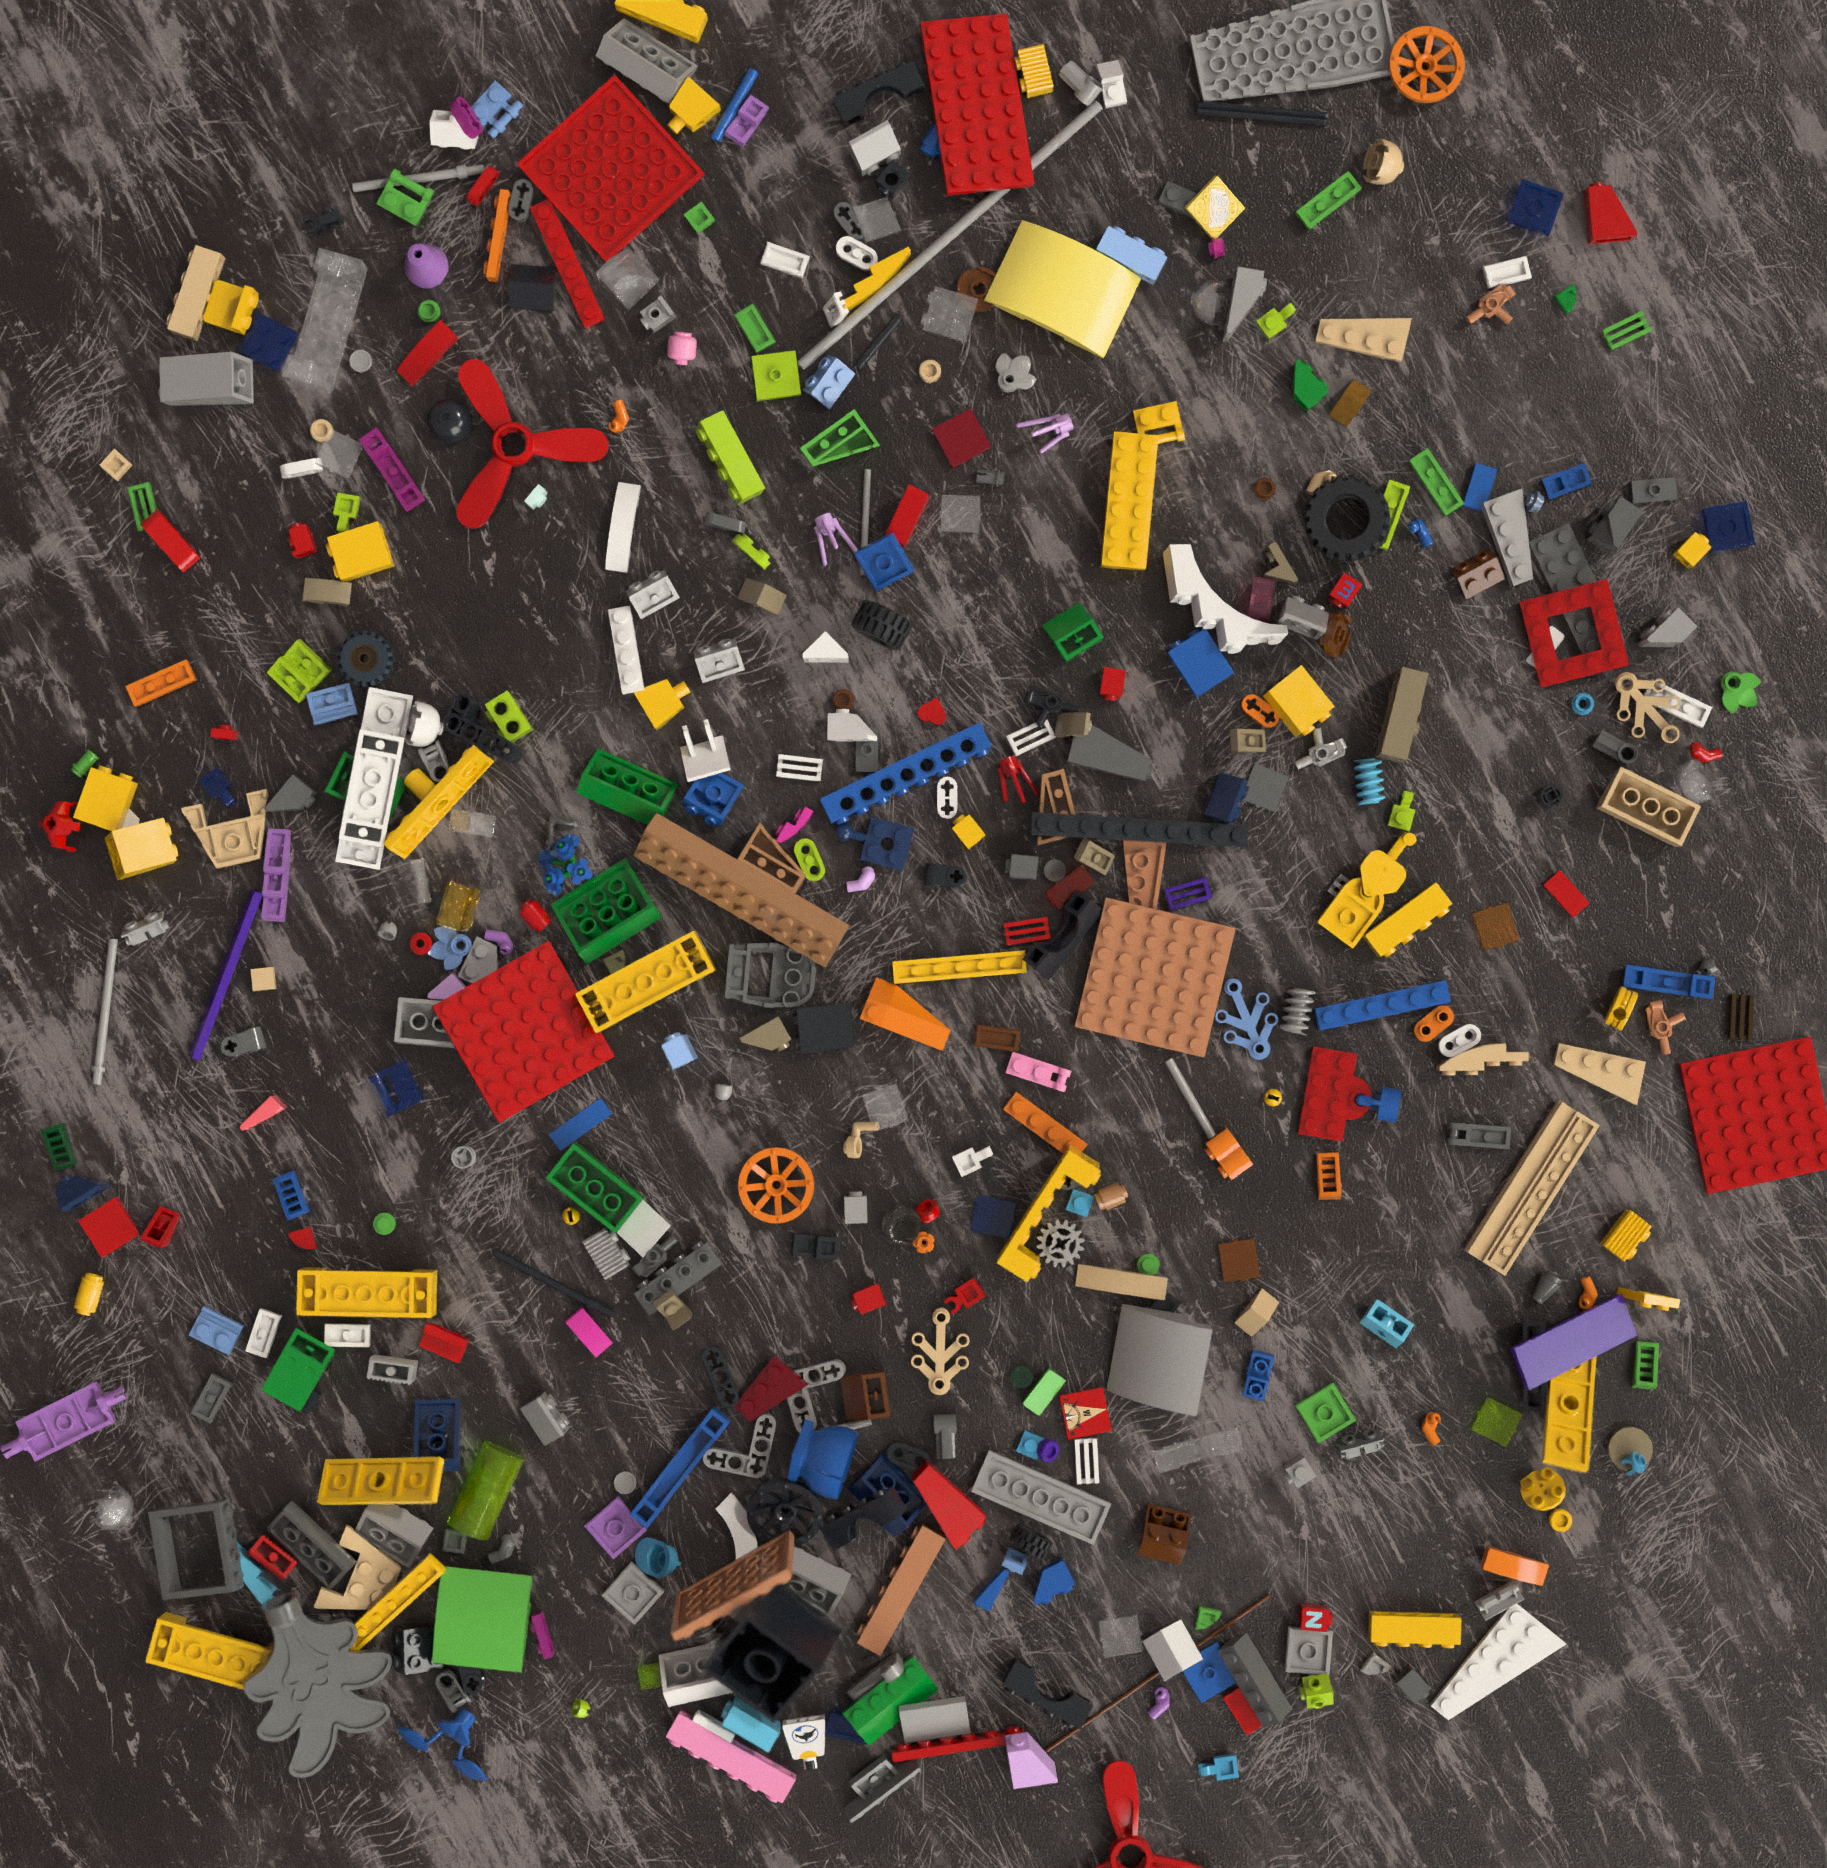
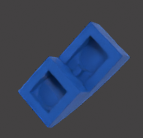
(1567, 481)

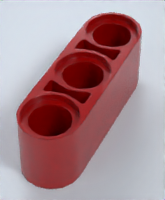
(170, 540)

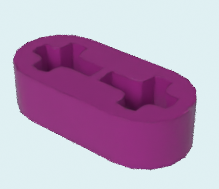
(466, 117)

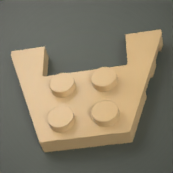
(233, 840)
(369, 1581)

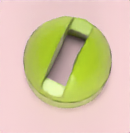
(580, 1708)

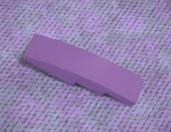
(276, 875)

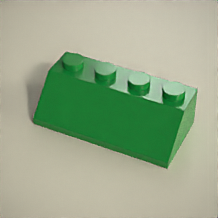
(626, 787)
(879, 1707)

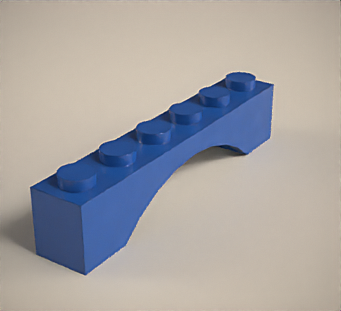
(1381, 1005)
(680, 1467)

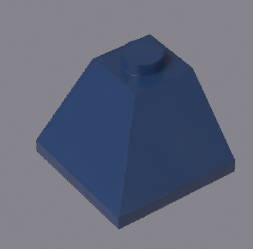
(78, 1190)

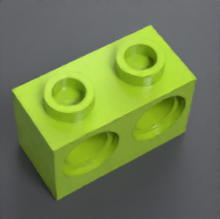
(512, 714)

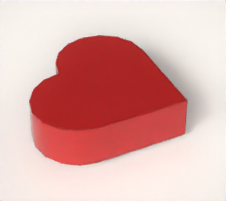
(932, 712)

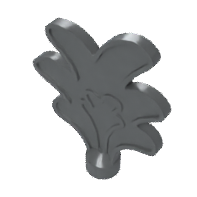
(313, 1682)

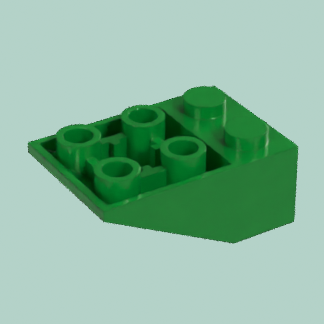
(341, 777)
(298, 1370)

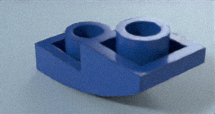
(1258, 1375)

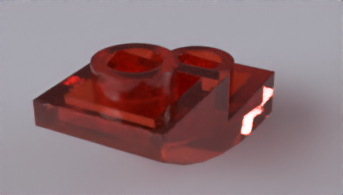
(1064, 888)

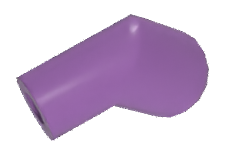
(1162, 1702)

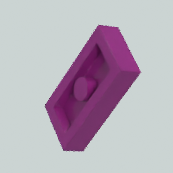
(544, 1643)

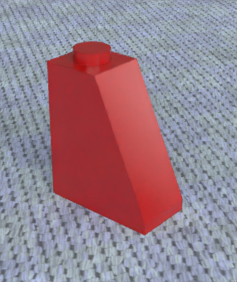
(1606, 216)
(908, 514)

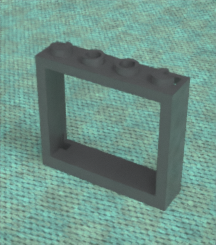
(166, 1555)

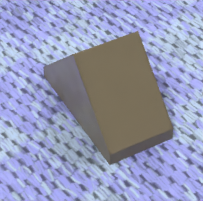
(762, 596)

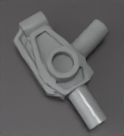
(1322, 753)

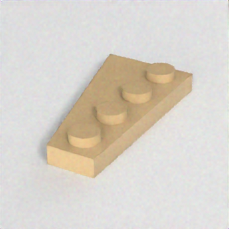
(1372, 337)

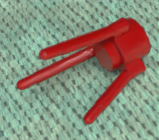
(1010, 767)

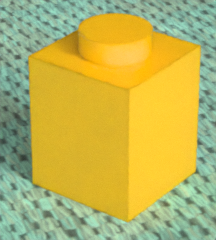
(1692, 550)
(967, 831)

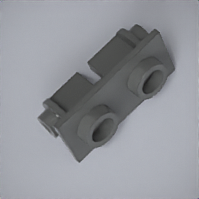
(1350, 1445)

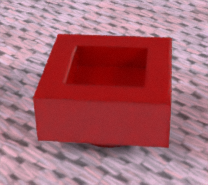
(224, 732)

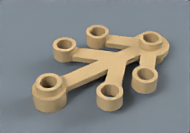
(1644, 704)
(940, 1355)

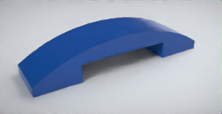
(1668, 982)

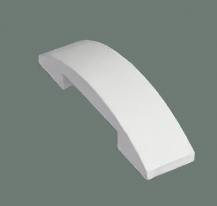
(622, 527)

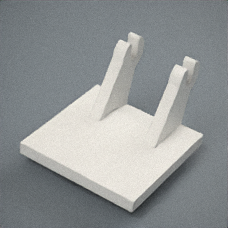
(706, 757)

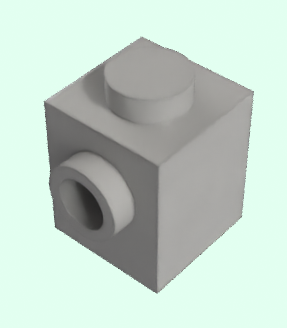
(1298, 1471)

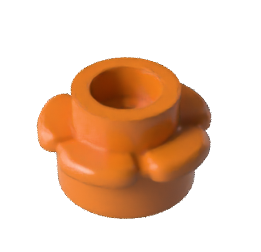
(929, 1242)

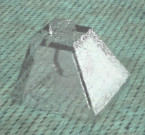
(626, 277)

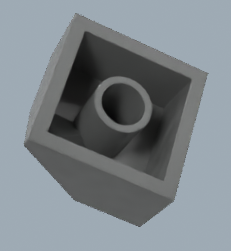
(1614, 525)

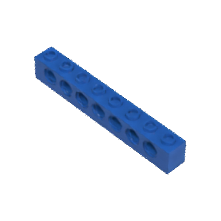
(974, 734)

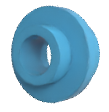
(1588, 700)

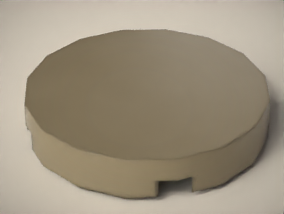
(1626, 1441)

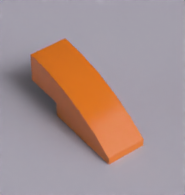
(1514, 1566)

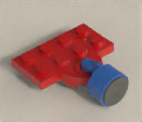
(1339, 1096)

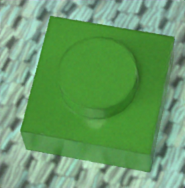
(699, 217)

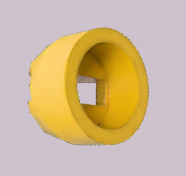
(1271, 1102)
(575, 1215)

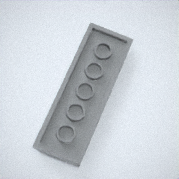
(1041, 1497)

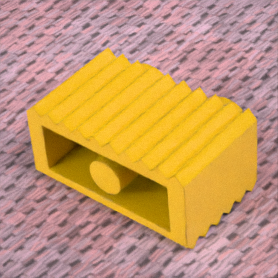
(1035, 71)
(1626, 1235)

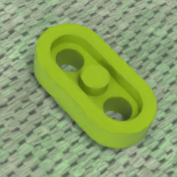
(745, 544)
(808, 860)

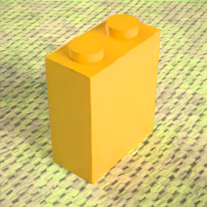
(359, 552)
(1299, 702)
(105, 798)

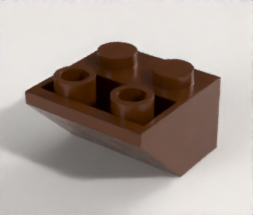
(865, 1395)
(1164, 1534)

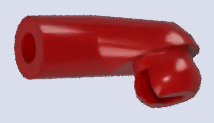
(1704, 755)

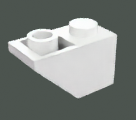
(447, 132)

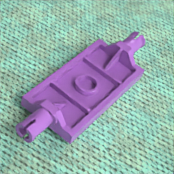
(65, 1421)

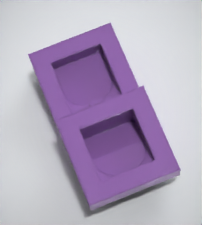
(746, 121)

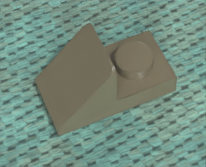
(1282, 571)
(1247, 740)
(1094, 856)
(673, 1309)

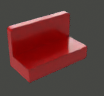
(444, 1342)

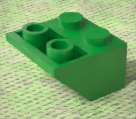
(1073, 632)

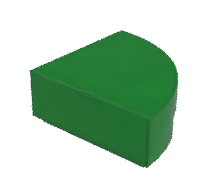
(1566, 299)

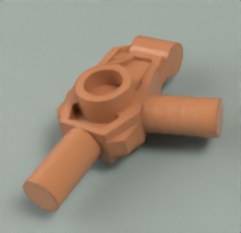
(1491, 304)
(1660, 1026)

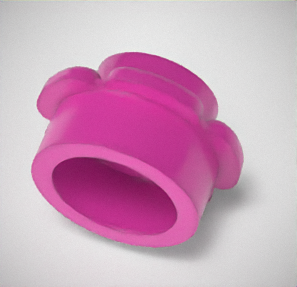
(1216, 248)

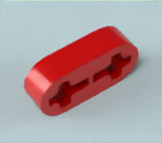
(482, 186)

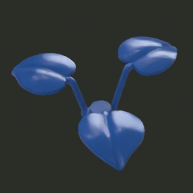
(457, 1730)

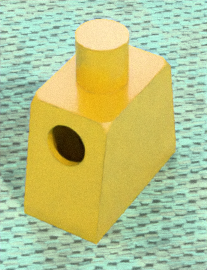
(691, 107)
(662, 701)

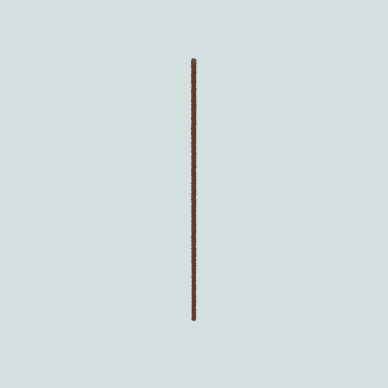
(1154, 1675)

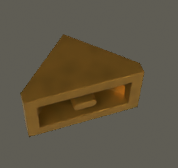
(1350, 403)

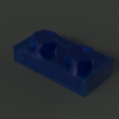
(840, 1727)

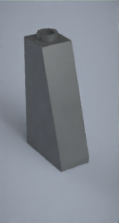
(1108, 755)

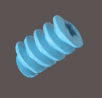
(1369, 781)

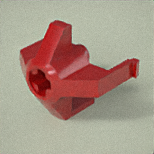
(59, 825)

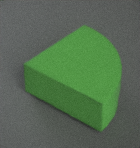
(1206, 1617)

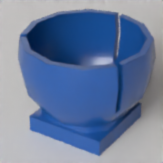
(823, 1458)

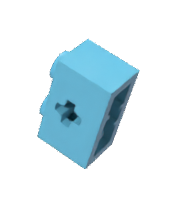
(1386, 1323)

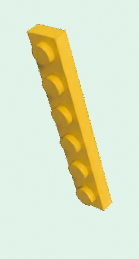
(959, 967)
(397, 1599)

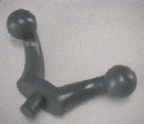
(553, 822)

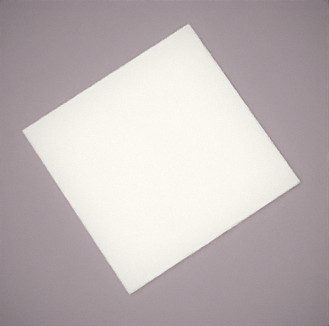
(643, 1228)

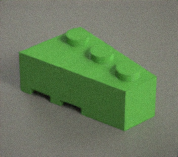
(839, 440)

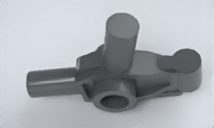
(654, 1258)

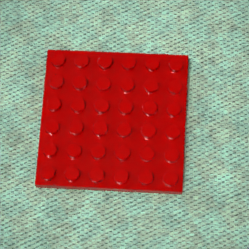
(610, 169)
(522, 1032)
(1757, 1114)

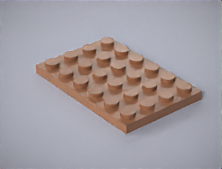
(733, 1585)

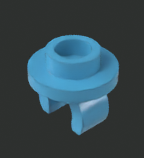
(1637, 1461)

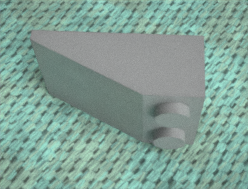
(1245, 291)
(1303, 618)

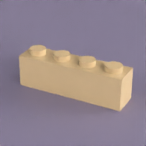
(195, 292)

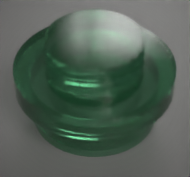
(1021, 1376)

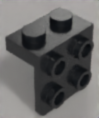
(413, 1650)

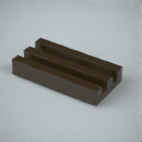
(1732, 1017)

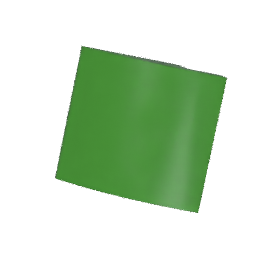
(482, 1619)

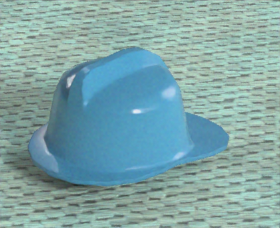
(656, 1557)

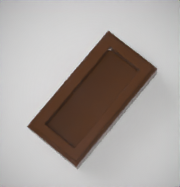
(997, 1038)

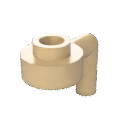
(853, 1144)

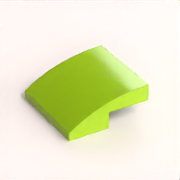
(299, 671)

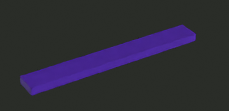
(225, 974)

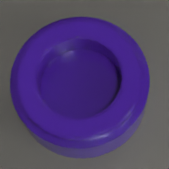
(1048, 1450)

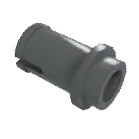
(990, 477)

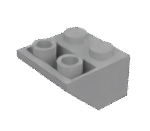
(1669, 631)
(545, 1418)

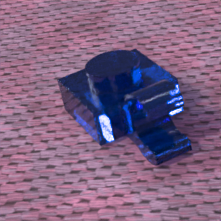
(217, 784)

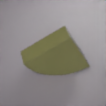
(615, 962)

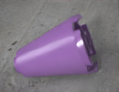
(426, 265)

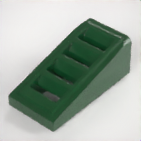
(64, 1136)

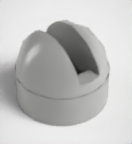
(387, 931)
(723, 1091)

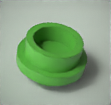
(429, 311)
(384, 1223)
(1148, 1264)

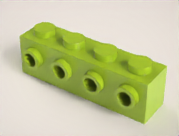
(730, 457)

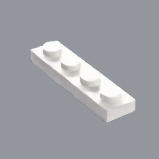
(626, 649)

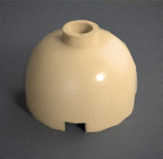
(1383, 162)

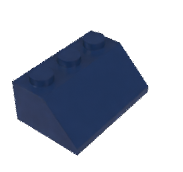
(886, 1475)

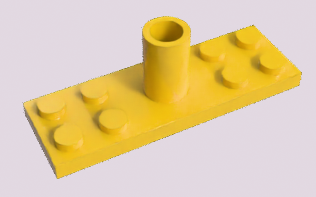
(435, 799)
(1570, 1418)
(380, 1481)

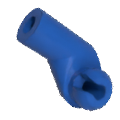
(1419, 527)

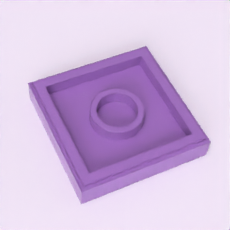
(615, 1527)

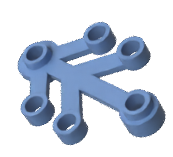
(1248, 1022)

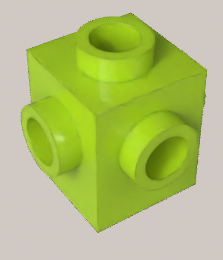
(1316, 1691)

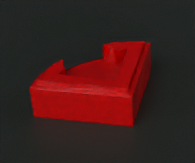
(303, 1238)

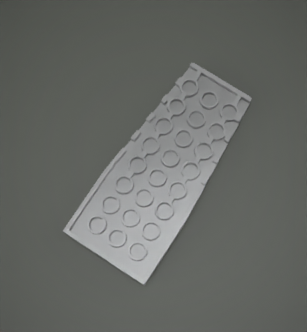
(1295, 50)

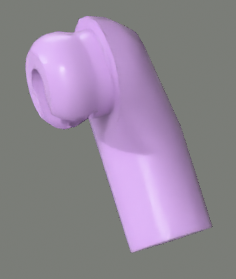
(863, 882)

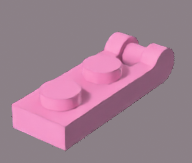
(1037, 1071)

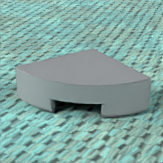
(1375, 1665)

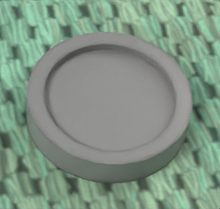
(360, 361)
(625, 1482)

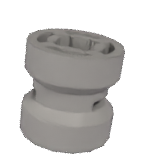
(461, 1159)

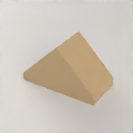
(1257, 1312)

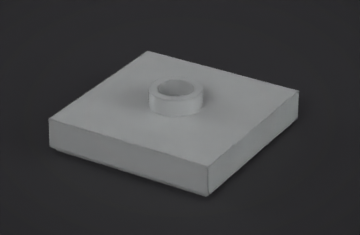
(632, 1593)
(1308, 1651)

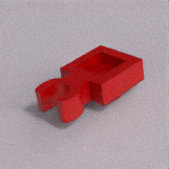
(967, 1293)

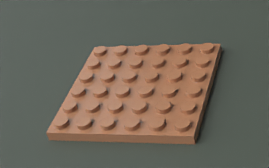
(1155, 977)

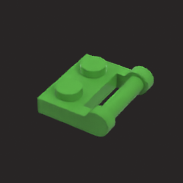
(402, 204)

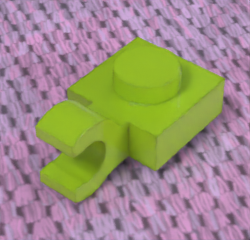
(1274, 322)
(346, 508)
(1402, 816)

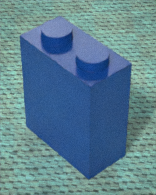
(1199, 662)

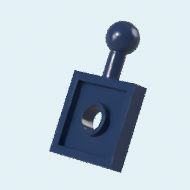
(872, 849)

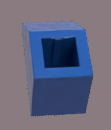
(1053, 1579)

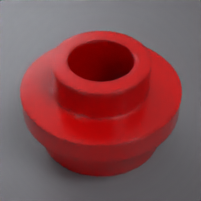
(427, 940)

